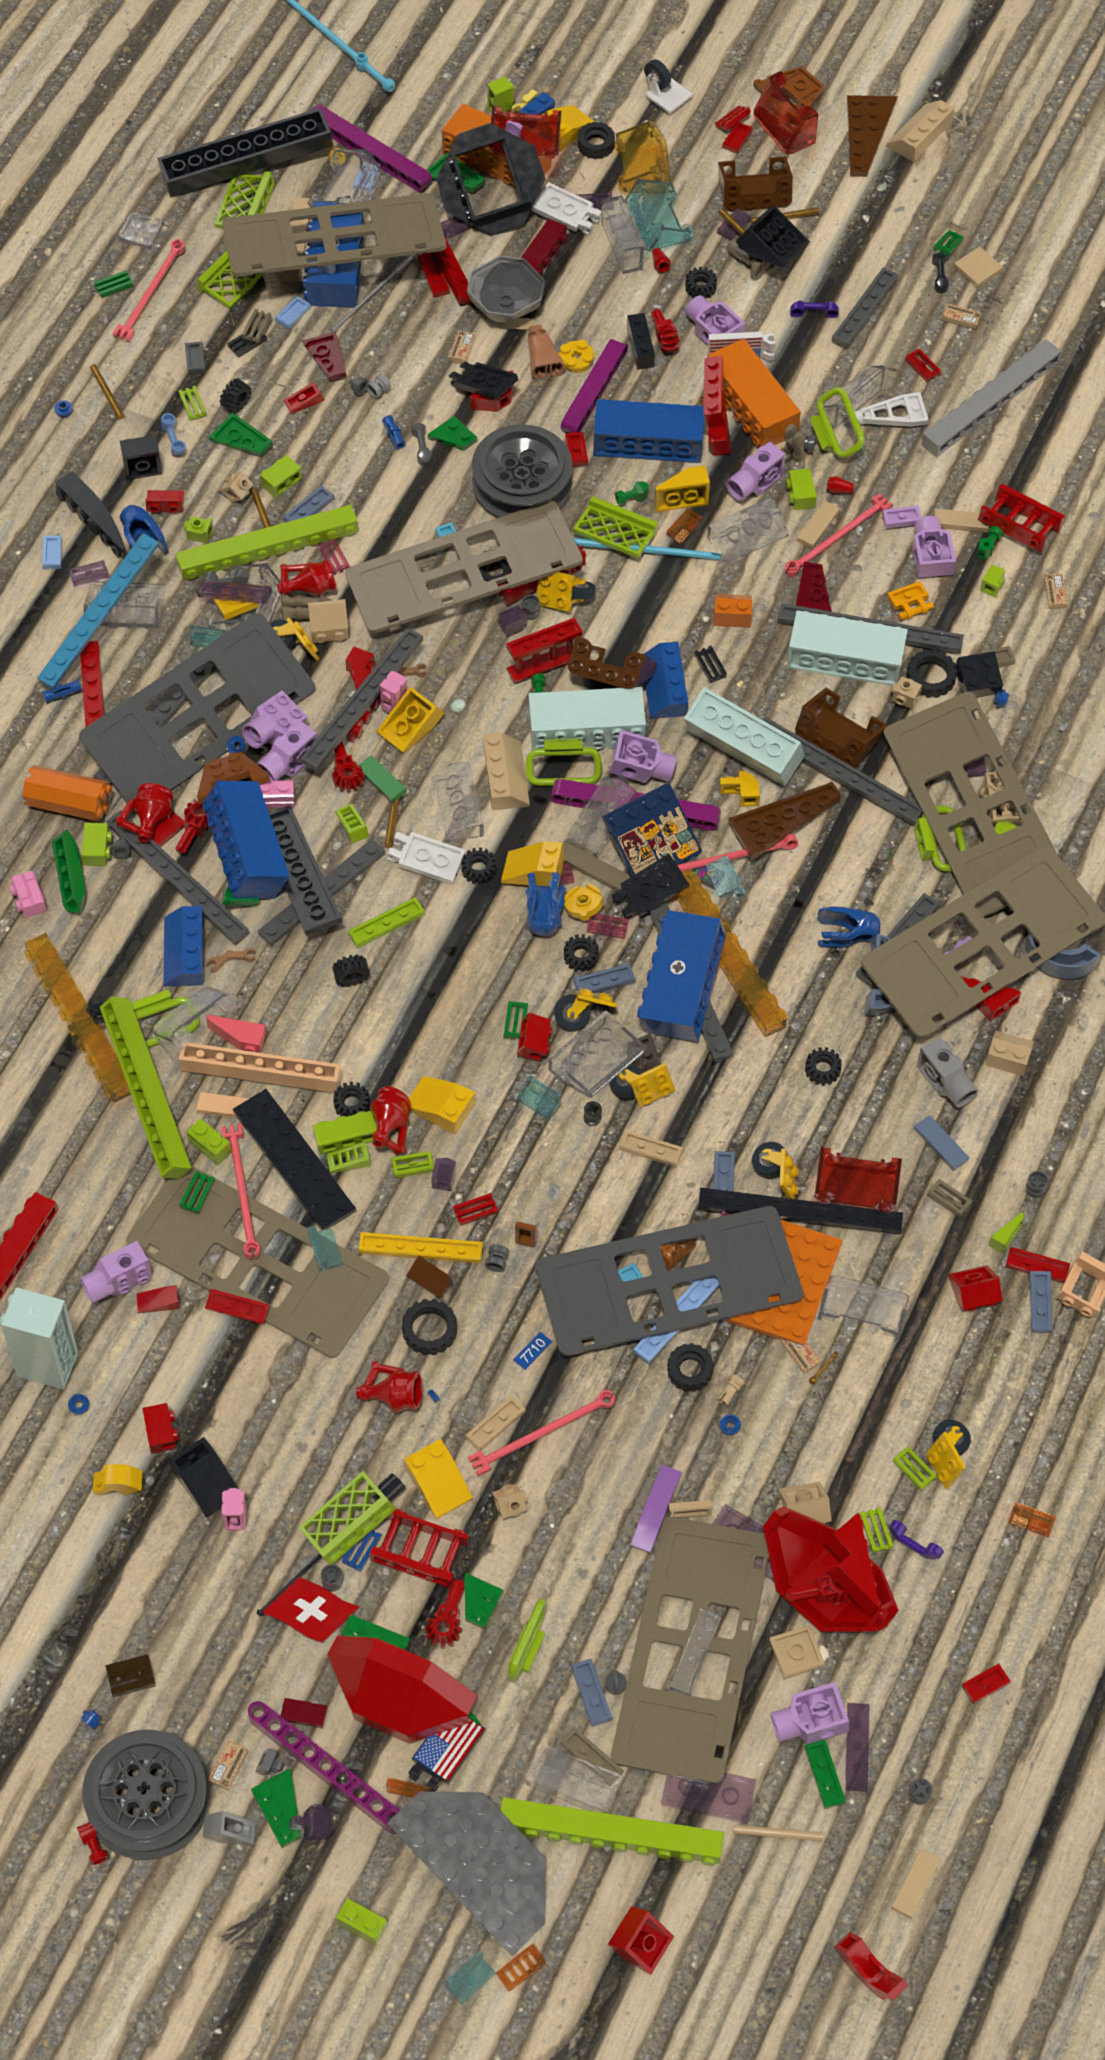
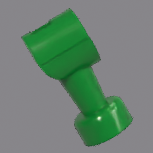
(639, 493)
(986, 545)
(538, 681)

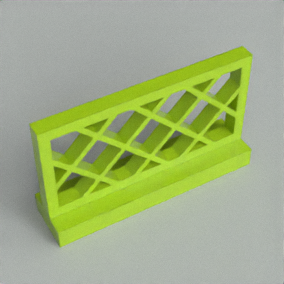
(257, 203)
(215, 271)
(621, 518)
(355, 1527)

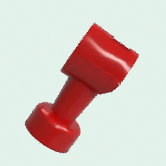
(89, 1837)

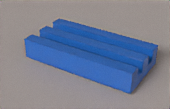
(377, 1536)

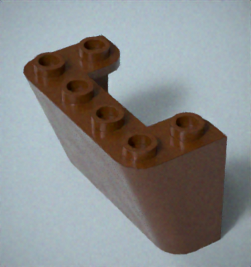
(757, 190)
(636, 668)
(834, 732)

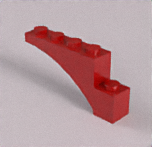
(715, 406)
(360, 665)

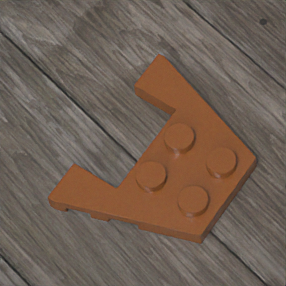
(800, 86)
(229, 768)

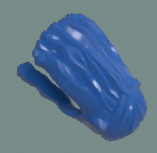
(138, 521)
(544, 905)
(863, 924)

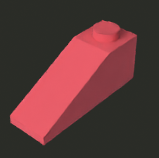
(241, 1034)

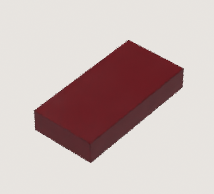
(304, 1712)

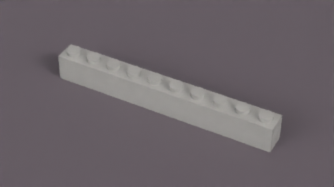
(990, 398)

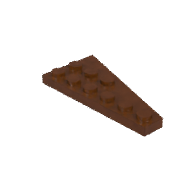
(866, 127)
(771, 823)

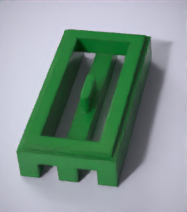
(940, 242)
(113, 281)
(513, 1034)
(203, 1177)

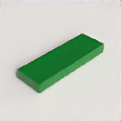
(382, 779)
(824, 1774)

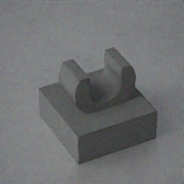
(268, 1763)

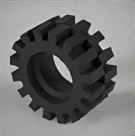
(704, 276)
(235, 395)
(478, 856)
(581, 943)
(351, 970)
(823, 1056)
(351, 1090)

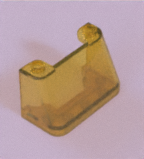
(643, 155)

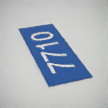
(532, 1350)

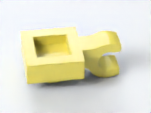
(525, 100)

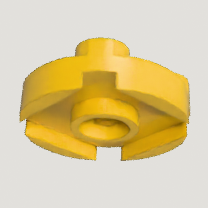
(580, 348)
(583, 910)

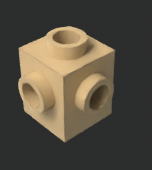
(236, 486)
(906, 692)
(510, 1501)

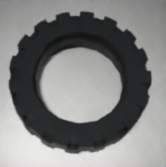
(935, 658)
(429, 1307)

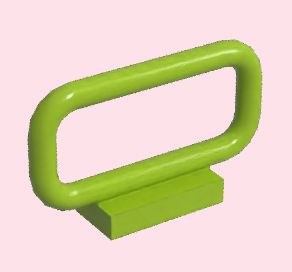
(824, 429)
(556, 747)
(927, 843)
(157, 1003)
(528, 1643)

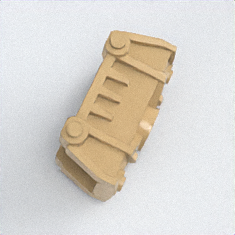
(989, 789)

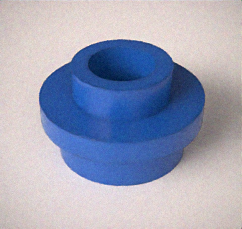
(63, 408)
(1001, 698)
(230, 744)
(78, 1398)
(730, 1419)
(91, 1718)

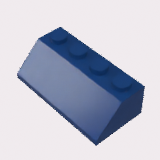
(667, 687)
(183, 947)

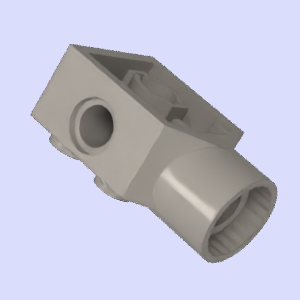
(946, 1072)

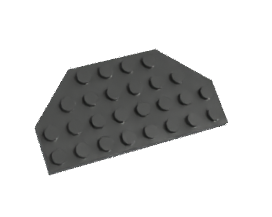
(478, 1860)

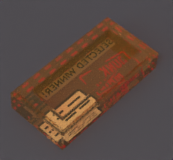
(684, 526)
(1032, 1519)
(405, 1788)

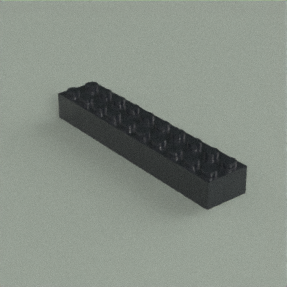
(245, 152)

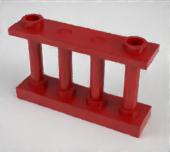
(1026, 506)
(539, 641)
(423, 1568)

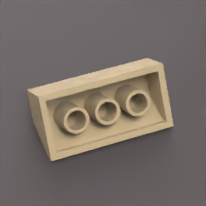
(922, 130)
(505, 771)

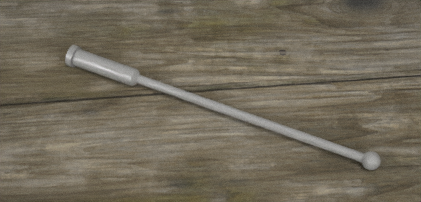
(396, 270)

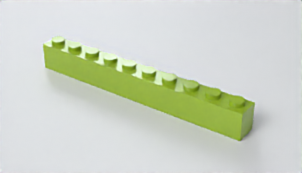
(267, 542)
(145, 1088)
(614, 1831)

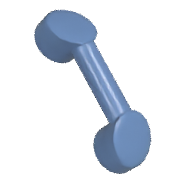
(168, 424)

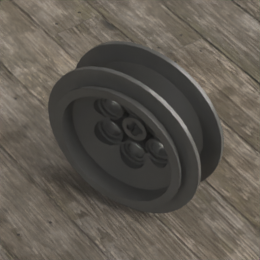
(521, 469)
(144, 1833)

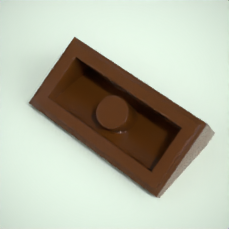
(429, 1277)

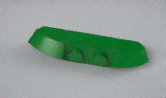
(69, 872)

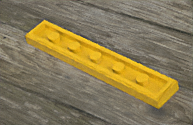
(420, 1246)

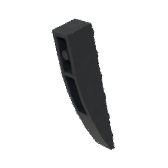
(90, 510)

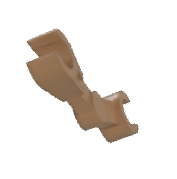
(413, 670)
(230, 955)

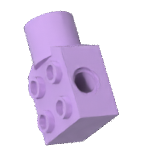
(713, 318)
(757, 472)
(932, 549)
(272, 720)
(287, 751)
(640, 758)
(117, 1273)
(812, 1716)

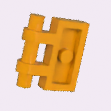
(907, 596)

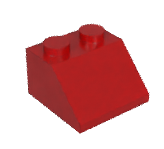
(976, 1287)
(641, 1939)

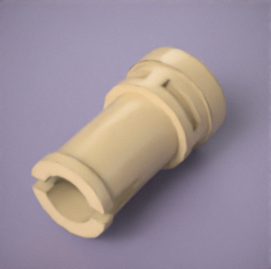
(732, 1386)

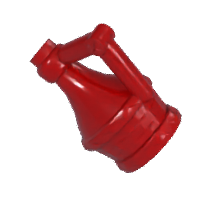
(312, 579)
(151, 806)
(390, 1113)
(397, 1391)

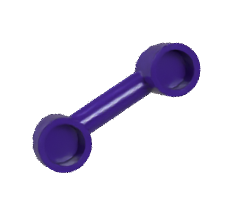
(831, 309)
(931, 1552)

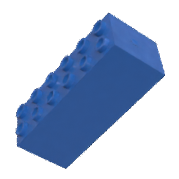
(648, 431)
(245, 839)

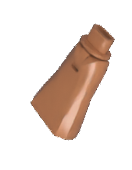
(543, 354)

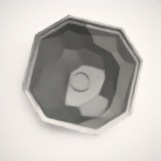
(506, 288)

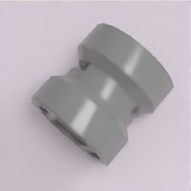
(378, 386)

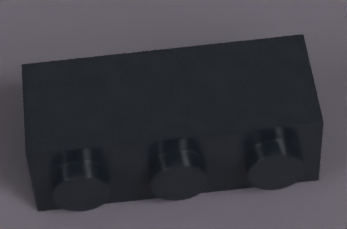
(640, 341)

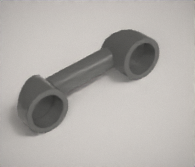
(424, 454)
(240, 577)

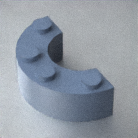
(1068, 963)
(875, 1001)

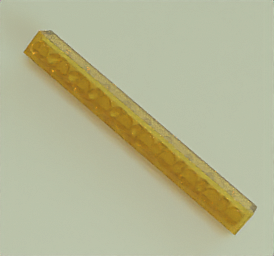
(735, 962)
(73, 1010)

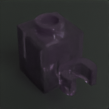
(315, 1822)

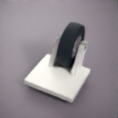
(663, 89)

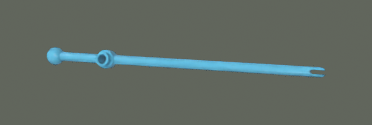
(361, 58)
(656, 550)

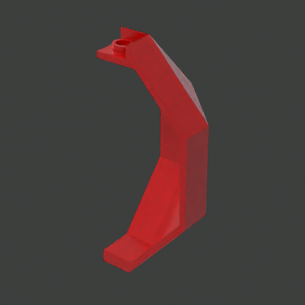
(800, 1556)
(398, 1689)

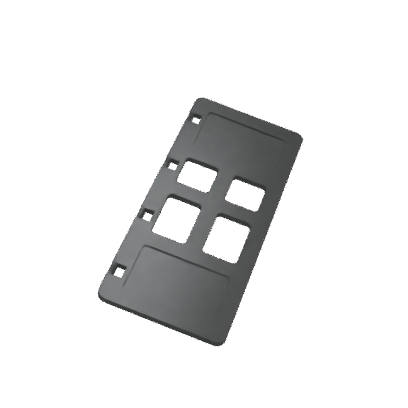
(139, 752)
(590, 1299)

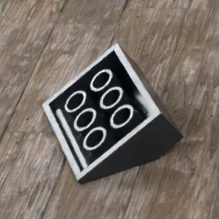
(772, 238)

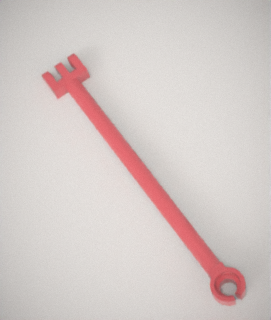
(126, 329)
(878, 504)
(788, 843)
(233, 1136)
(483, 1461)

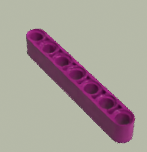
(594, 386)

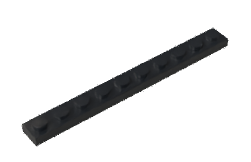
(803, 1210)

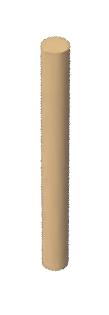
(776, 1832)

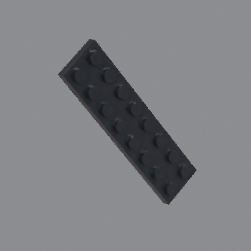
(306, 884)
(294, 1160)

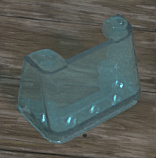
(654, 215)

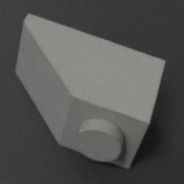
(229, 1829)

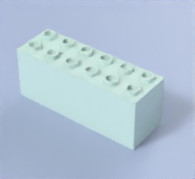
(846, 648)
(587, 715)
(744, 736)
(39, 1338)

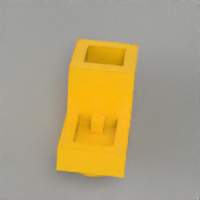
(744, 785)
(117, 1478)

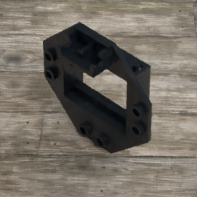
(524, 169)

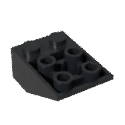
(202, 1475)

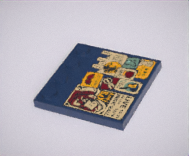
(651, 829)

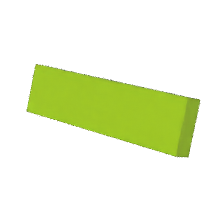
(386, 922)

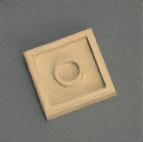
(978, 267)
(796, 1652)

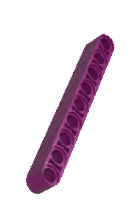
(389, 159)
(578, 794)
(319, 1758)

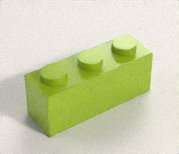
(344, 1132)

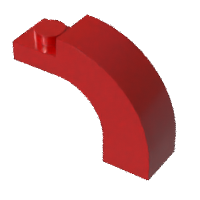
(868, 1969)

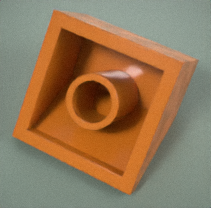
(732, 610)

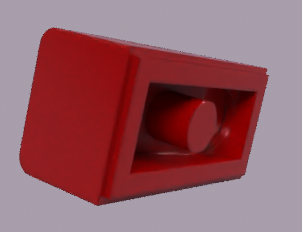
(304, 398)
(158, 1299)

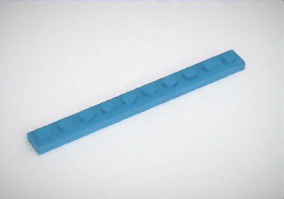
(98, 611)

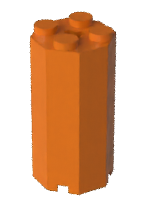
(66, 793)

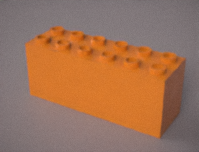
(483, 159)
(755, 395)

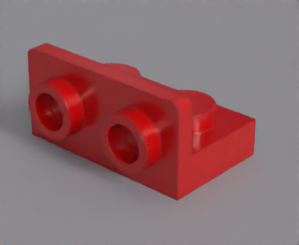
(164, 501)

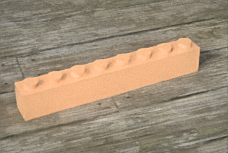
(260, 1067)

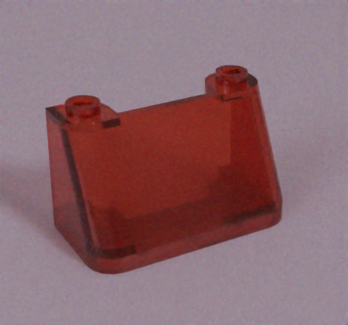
(784, 122)
(537, 129)
(857, 1181)

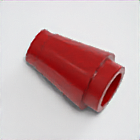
(661, 261)
(839, 485)

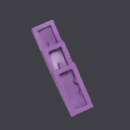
(656, 1508)

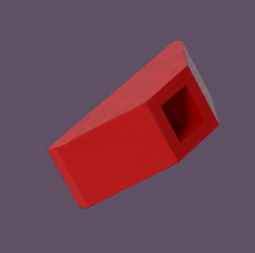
(483, 403)

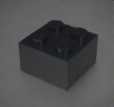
(140, 457)
(979, 674)

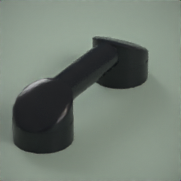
(941, 282)

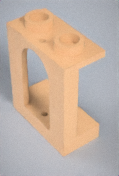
(1096, 1269)

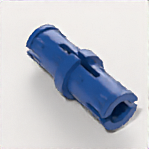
(393, 432)
(62, 691)

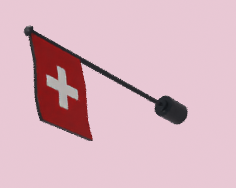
(311, 1607)

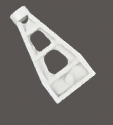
(914, 409)

